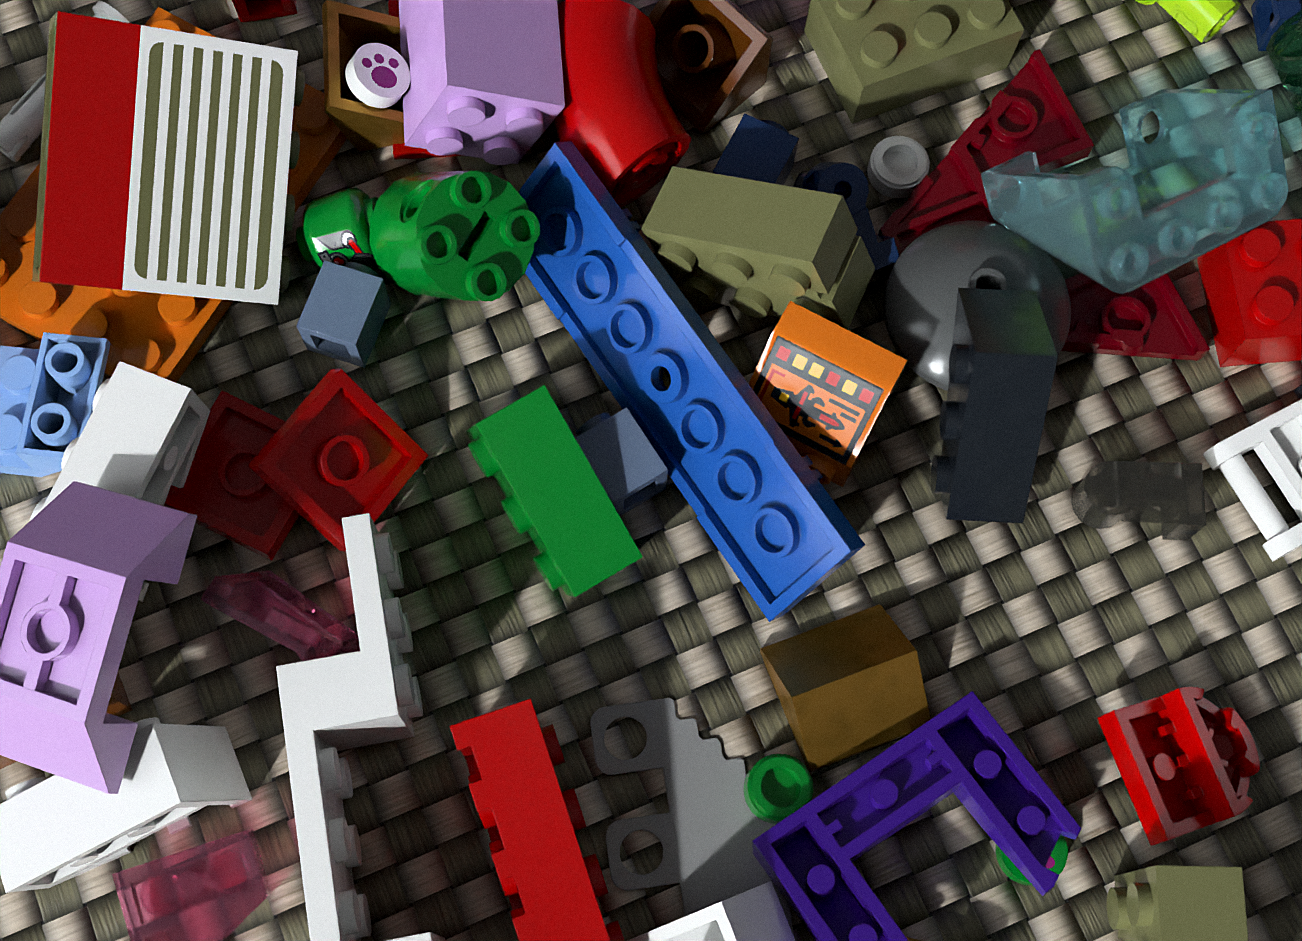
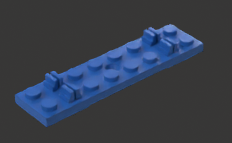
(709, 424)

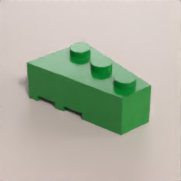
(552, 493)

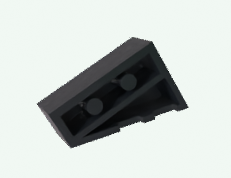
(994, 405)

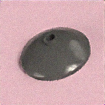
(956, 255)

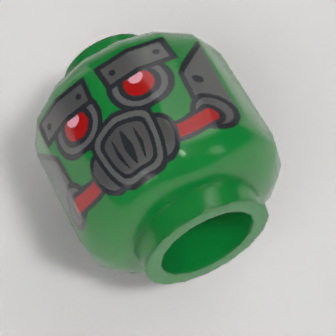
(337, 228)

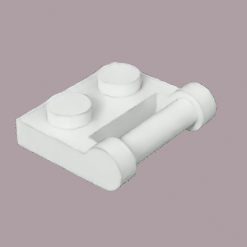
(1279, 447)

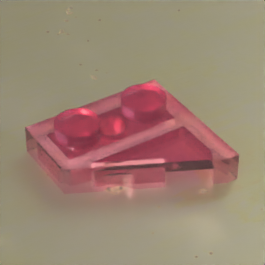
(281, 613)
(194, 891)

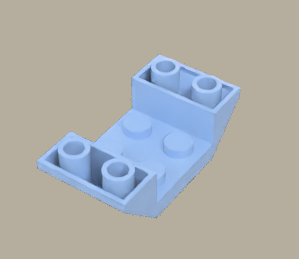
(47, 399)

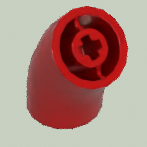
(616, 97)

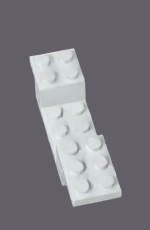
(343, 706)

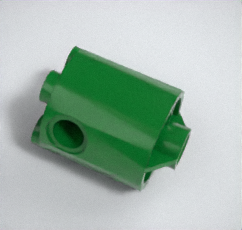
(453, 235)

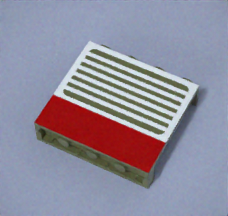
(165, 161)

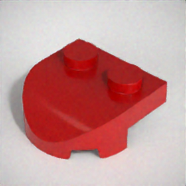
(1182, 761)

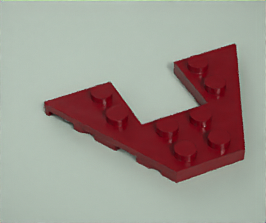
(1040, 119)

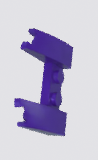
(951, 753)

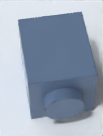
(344, 312)
(622, 459)

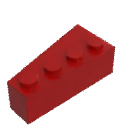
(533, 826)

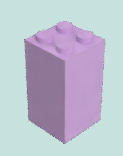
(480, 75)

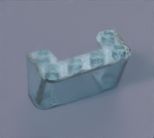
(1186, 193)

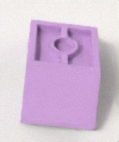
(65, 622)

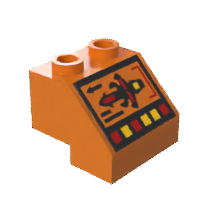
(824, 388)

